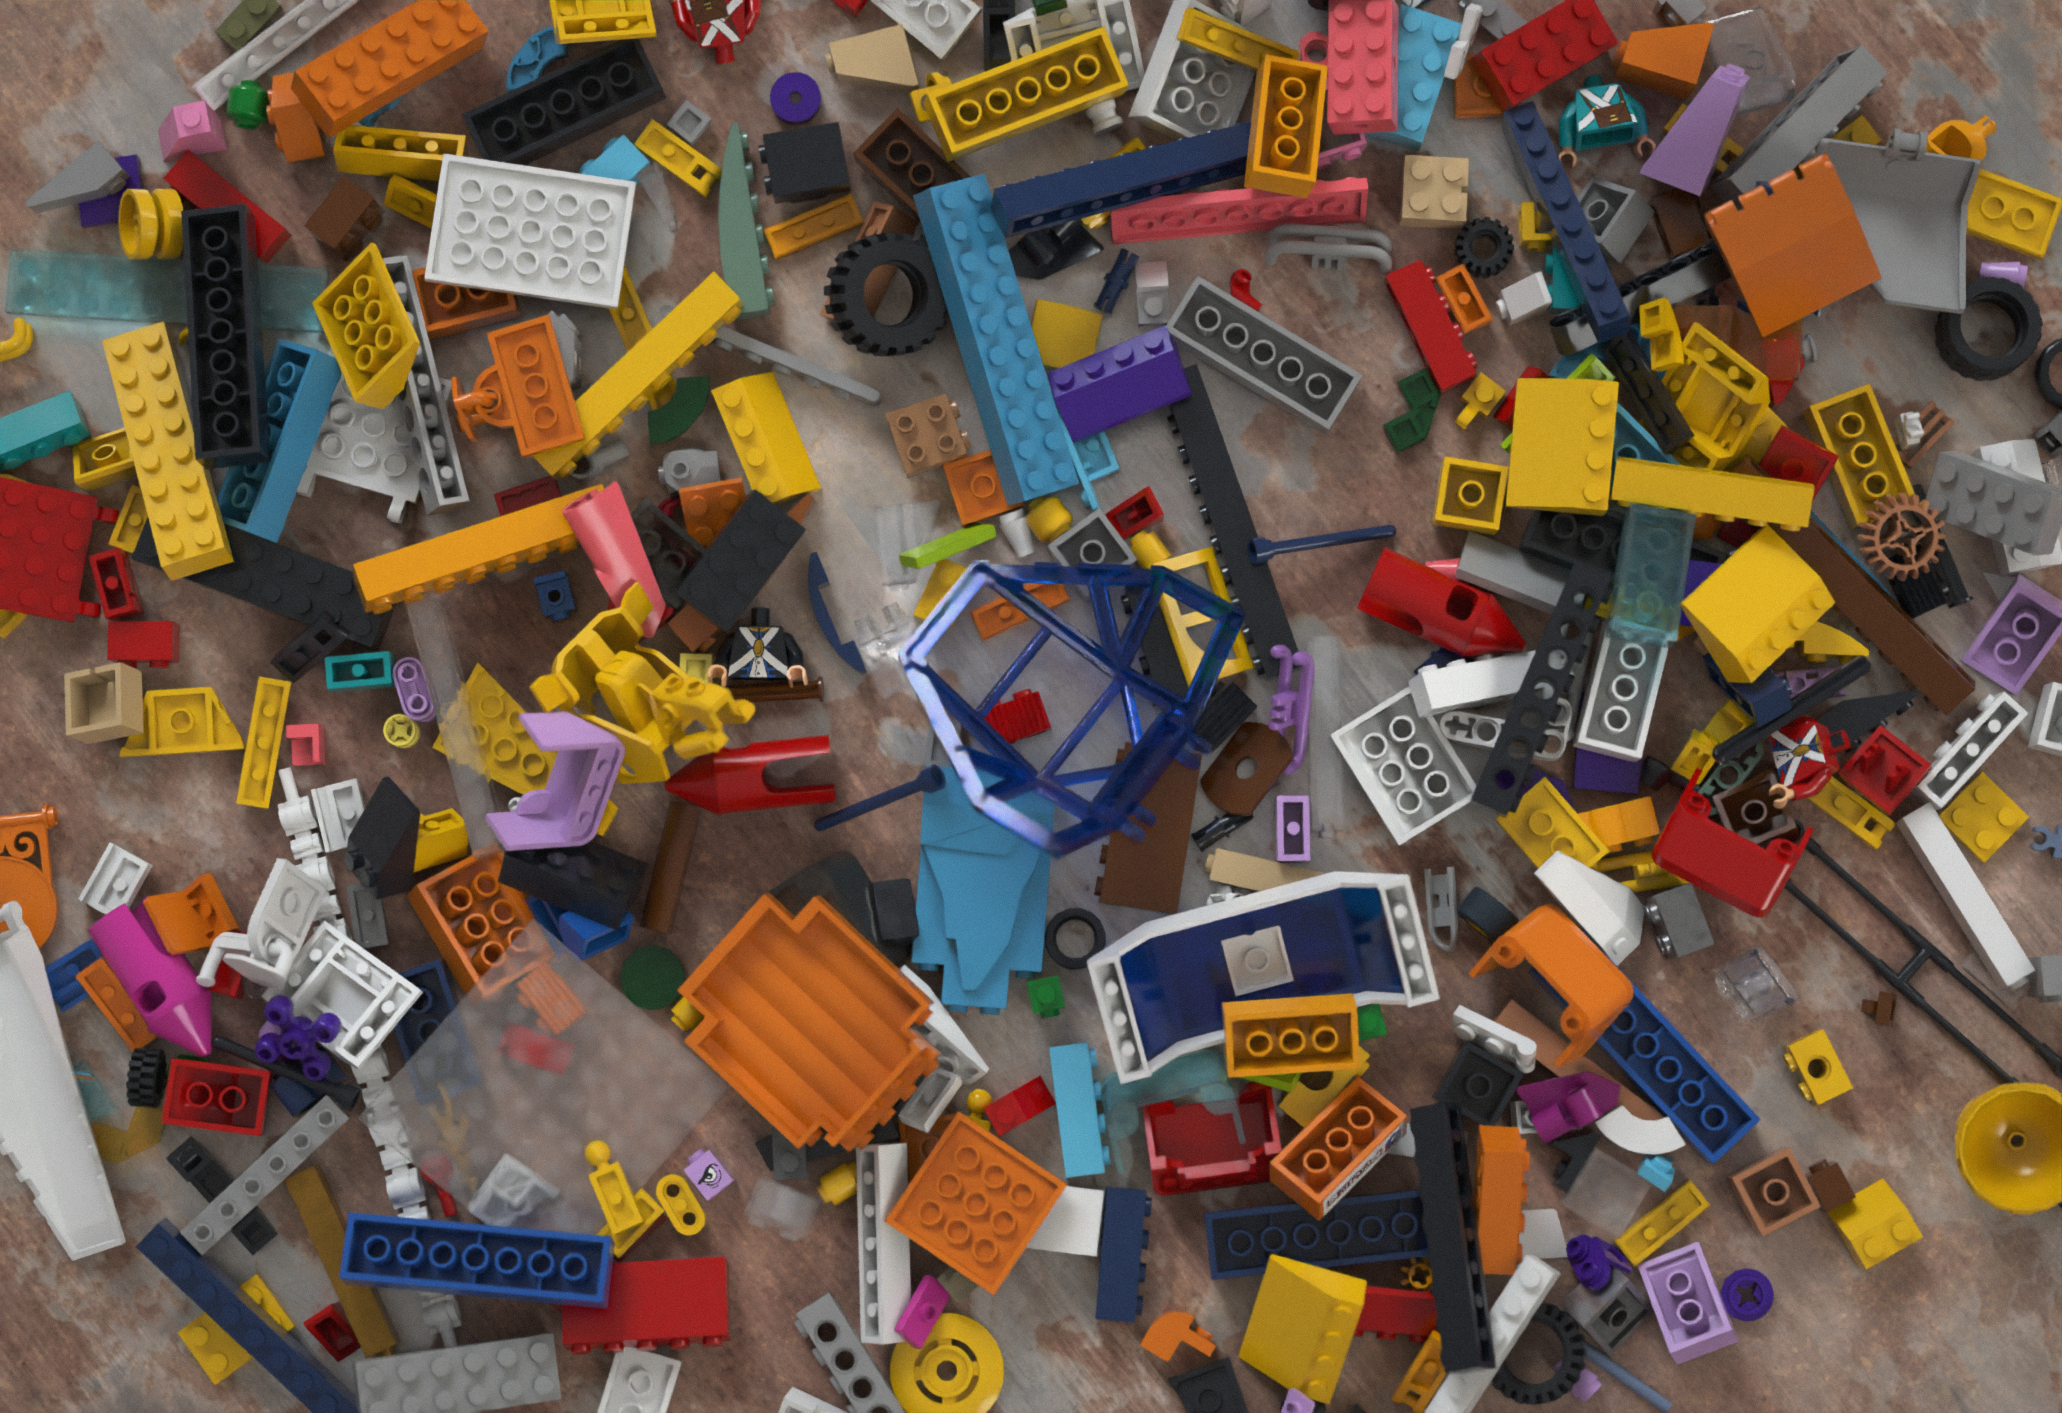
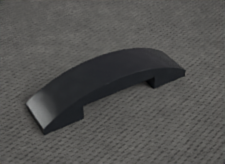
(211, 1179)

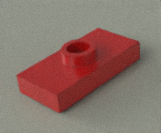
(527, 495)

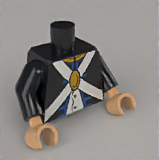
(759, 653)

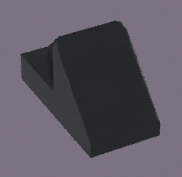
(1578, 1150)

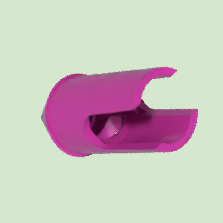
(156, 982)

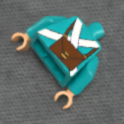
(1602, 118)

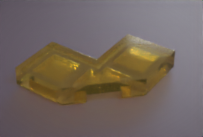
(143, 1132)

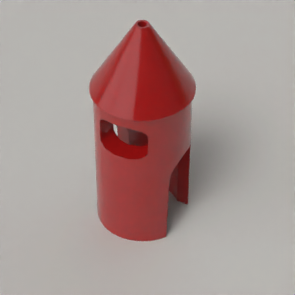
(1438, 608)
(735, 780)

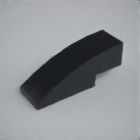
(995, 42)

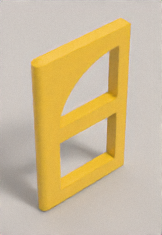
(1187, 651)

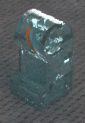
(95, 1095)

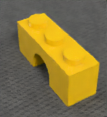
(1306, 1104)

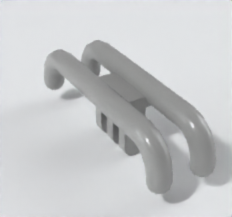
(1329, 244)

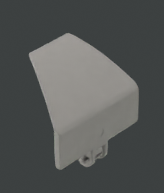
(1911, 216)

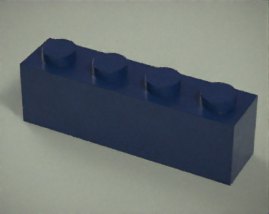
(1121, 1254)

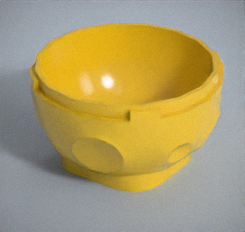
(2007, 1175)

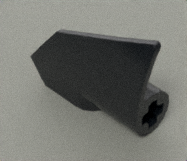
(1052, 250)

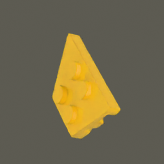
(183, 724)

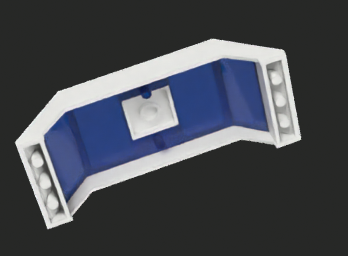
(1302, 939)

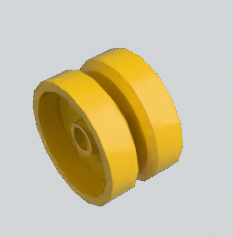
(151, 224)

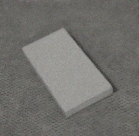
(1512, 573)

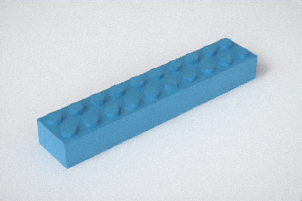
(995, 339)

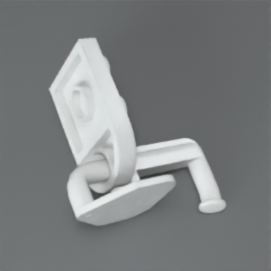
(274, 930)

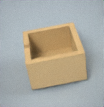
(1433, 192)
(101, 707)

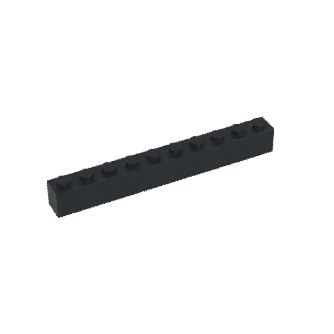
(1231, 525)

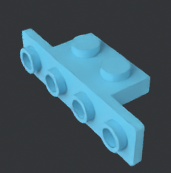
(1092, 460)

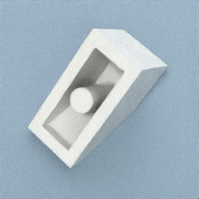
(1524, 299)

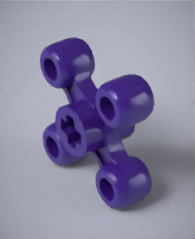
(298, 1037)

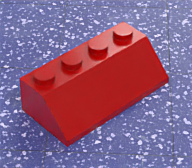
(1397, 1312)

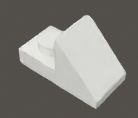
(1152, 293)

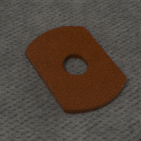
(1244, 795)

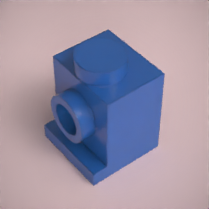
(558, 582)

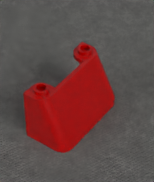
(1202, 1150)

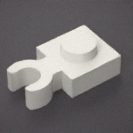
(1908, 430)

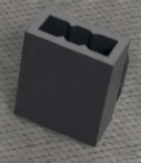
(805, 163)

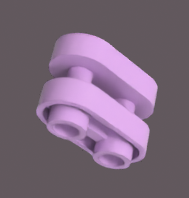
(413, 690)

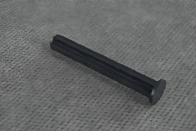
(1946, 566)

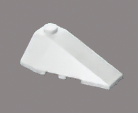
(1595, 904)

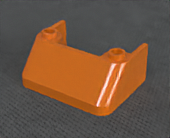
(1572, 967)

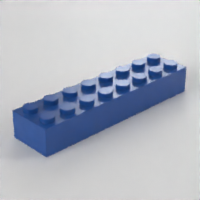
(1671, 1075)
(477, 1260)

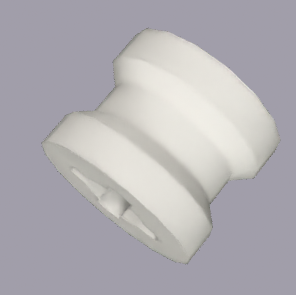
(1104, 117)

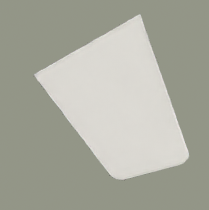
(1542, 1234)

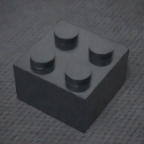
(1478, 1084)

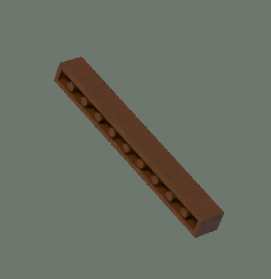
(1875, 612)

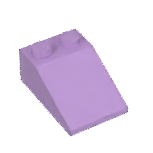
(2016, 635)
(1687, 1303)

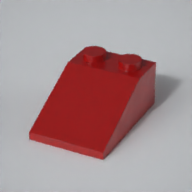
(217, 1097)

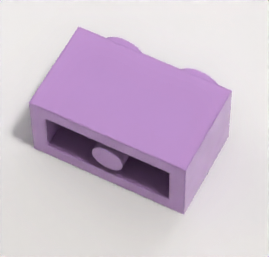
(1292, 829)

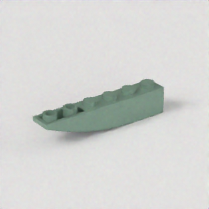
(738, 231)

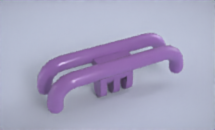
(1292, 706)

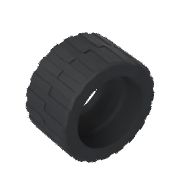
(2026, 321)

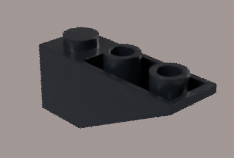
(1865, 714)

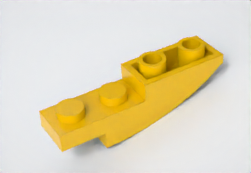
(1827, 642)

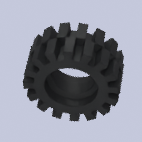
(1497, 233)
(146, 1077)

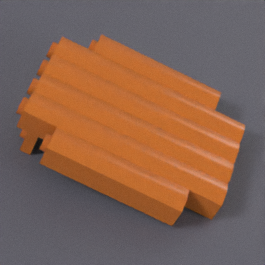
(810, 1023)

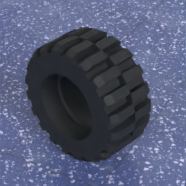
(848, 301)

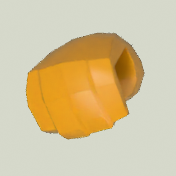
(1961, 138)

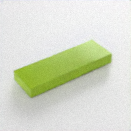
(947, 545)

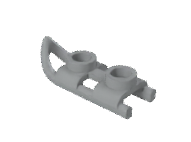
(1446, 913)

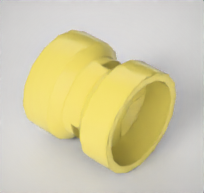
(397, 727)

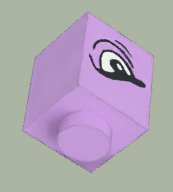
(708, 1173)

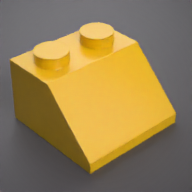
(1874, 1224)

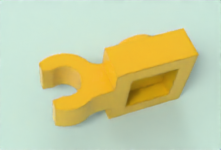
(1480, 398)

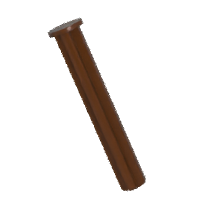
(778, 691)

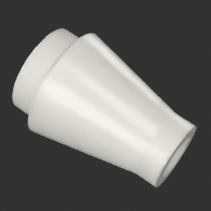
(1017, 532)

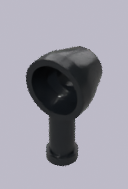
(1657, 774)

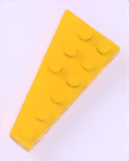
(507, 745)

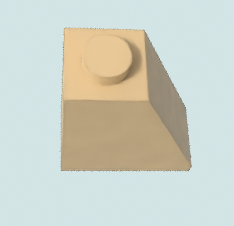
(874, 60)

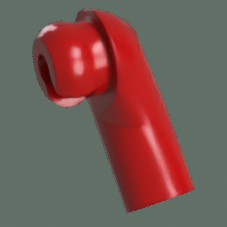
(1241, 288)

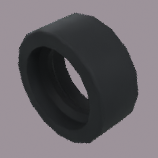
(1057, 922)

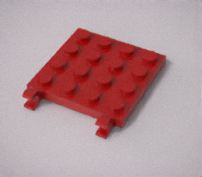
(46, 549)

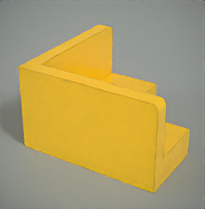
(440, 839)

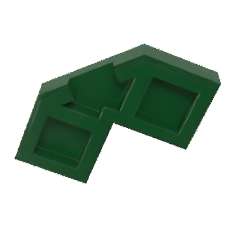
(1422, 401)

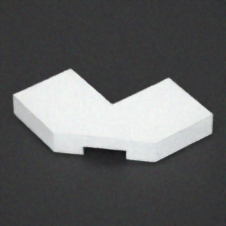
(1465, 40)

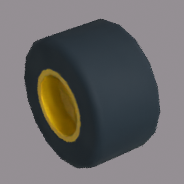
(1486, 914)

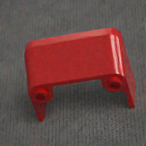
(1723, 860)

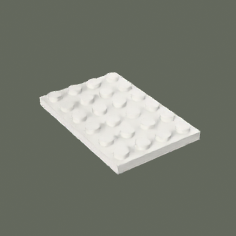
(530, 231)

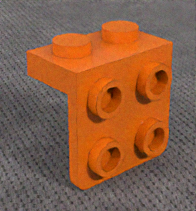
(191, 917)

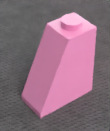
(191, 128)

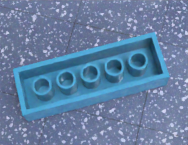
(297, 399)

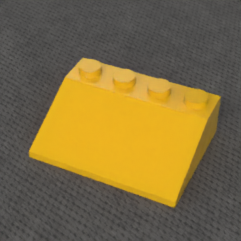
(368, 329)
(1562, 445)
(1756, 606)
(1303, 1326)

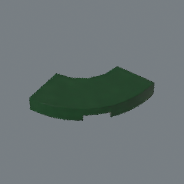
(681, 410)

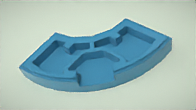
(534, 58)

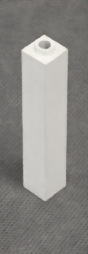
(1966, 897)

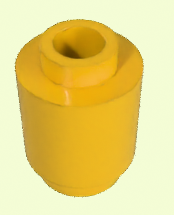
(1148, 548)
(686, 1015)
(839, 1183)

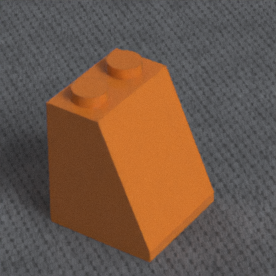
(1664, 58)

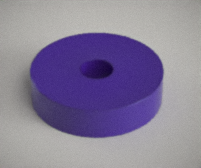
(792, 84)

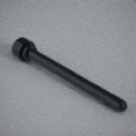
(344, 1094)

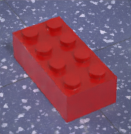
(1544, 51)

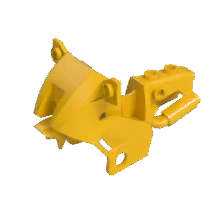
(640, 690)

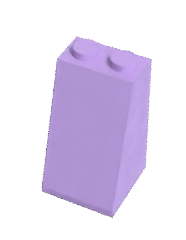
(1696, 140)

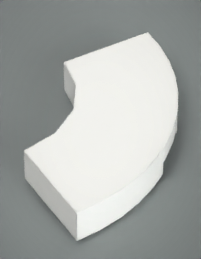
(1639, 1134)

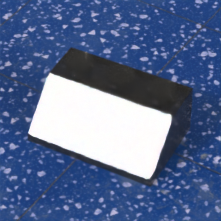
(667, 548)

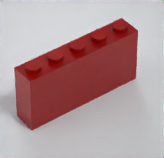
(655, 1306)

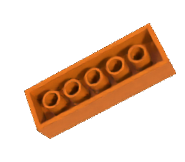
(387, 61)

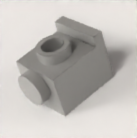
(1681, 11)

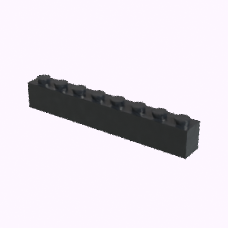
(1452, 1238)

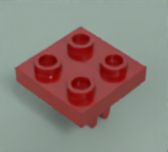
(1884, 770)

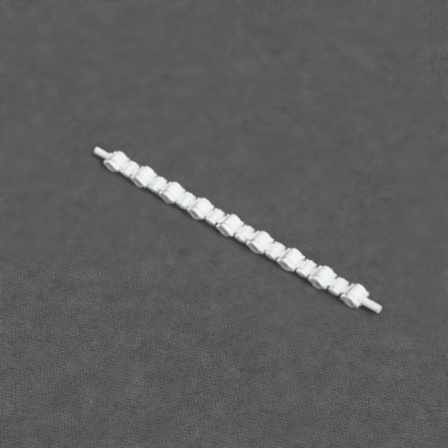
(405, 1184)

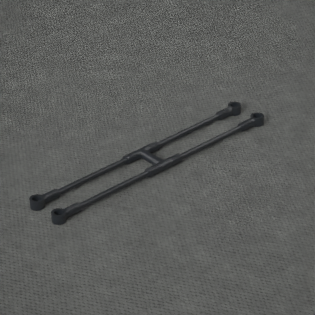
(1925, 952)

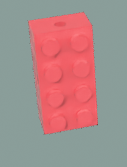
(1362, 66)

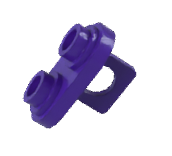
(1591, 1260)

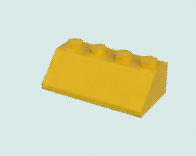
(766, 438)

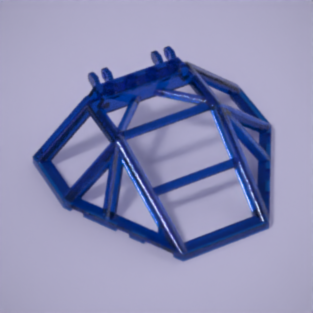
(1150, 751)

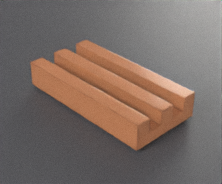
(1939, 415)

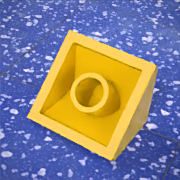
(103, 460)

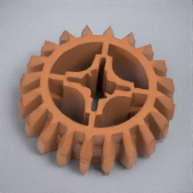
(1896, 524)

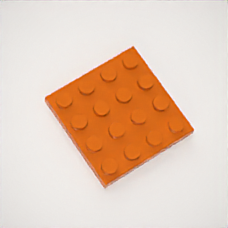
(976, 1203)

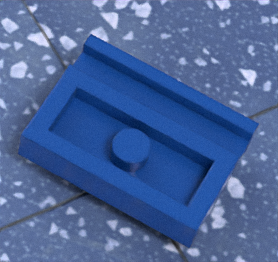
(61, 974)

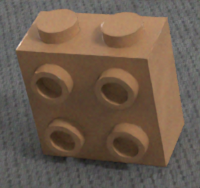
(928, 435)

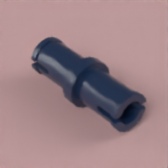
(1116, 281)

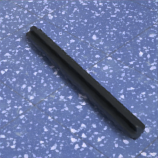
(1800, 704)

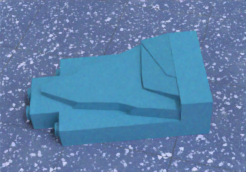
(979, 896)

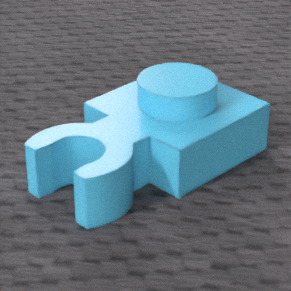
(1657, 1170)

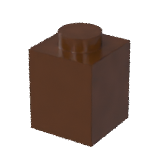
(1829, 1184)

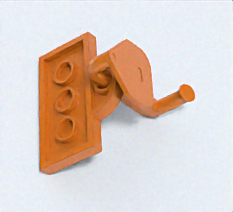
(528, 390)

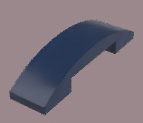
(817, 580)

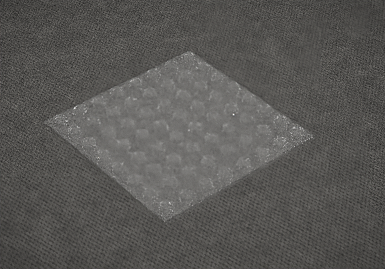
(529, 1078)

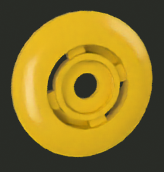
(972, 1388)

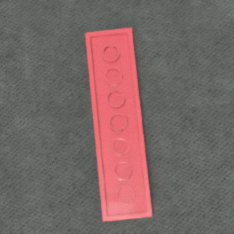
(1238, 211)

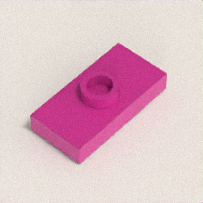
(922, 1312)

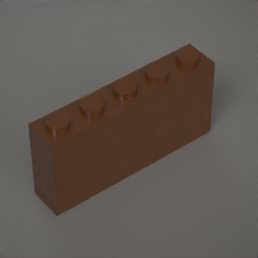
(1151, 871)

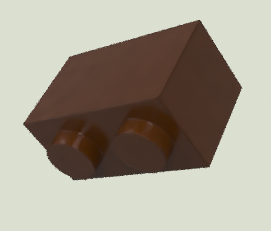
(1679, 222)

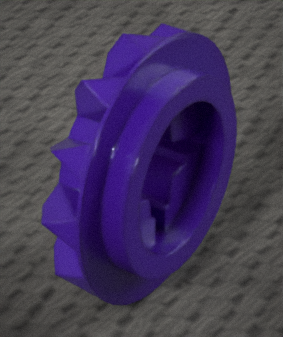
(1761, 1291)

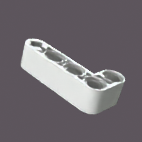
(1558, 731)

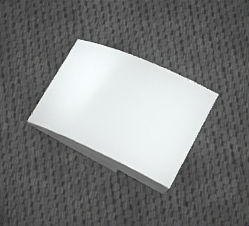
(1073, 1223)

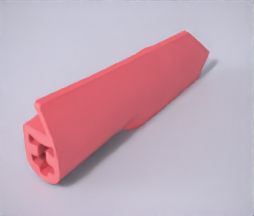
(614, 548)

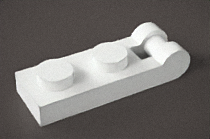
(1495, 1038)

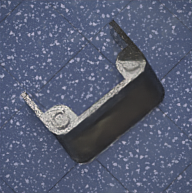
(851, 888)

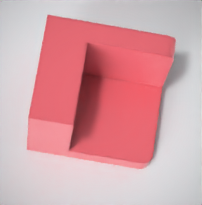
(307, 744)

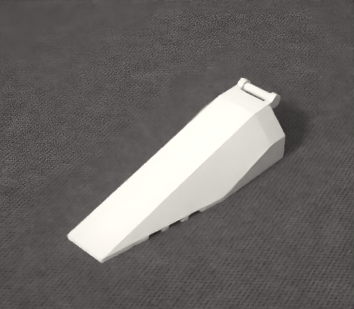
(42, 1105)

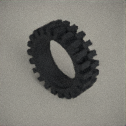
(1568, 1372)

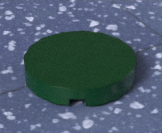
(652, 977)

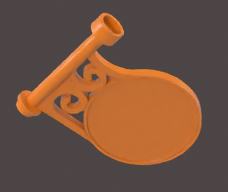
(24, 880)

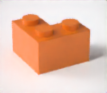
(297, 130)

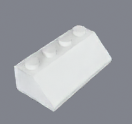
(2022, 458)

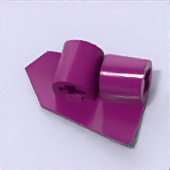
(1568, 1102)

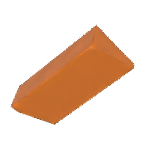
(1464, 299)

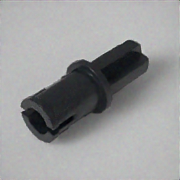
(1219, 829)

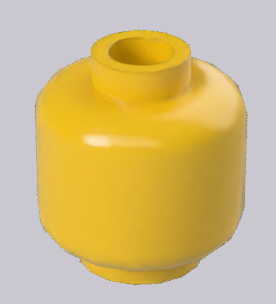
(1048, 518)

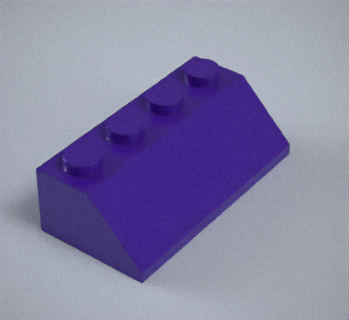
(1119, 383)

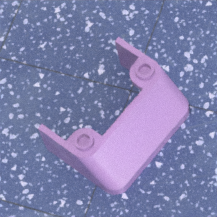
(576, 790)

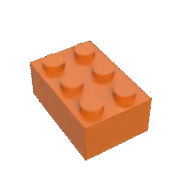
(459, 309)

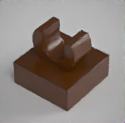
(1883, 1008)

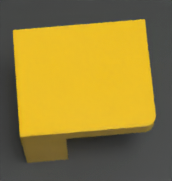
(1727, 722)

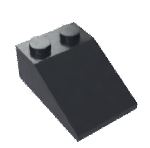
(385, 842)

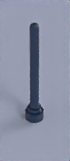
(1262, 550)
(929, 780)

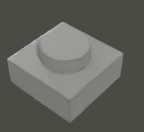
(689, 122)

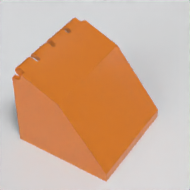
(1793, 246)

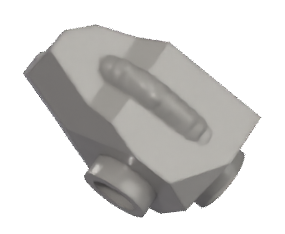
(688, 468)

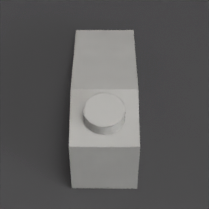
(85, 179)

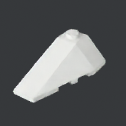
(945, 1035)

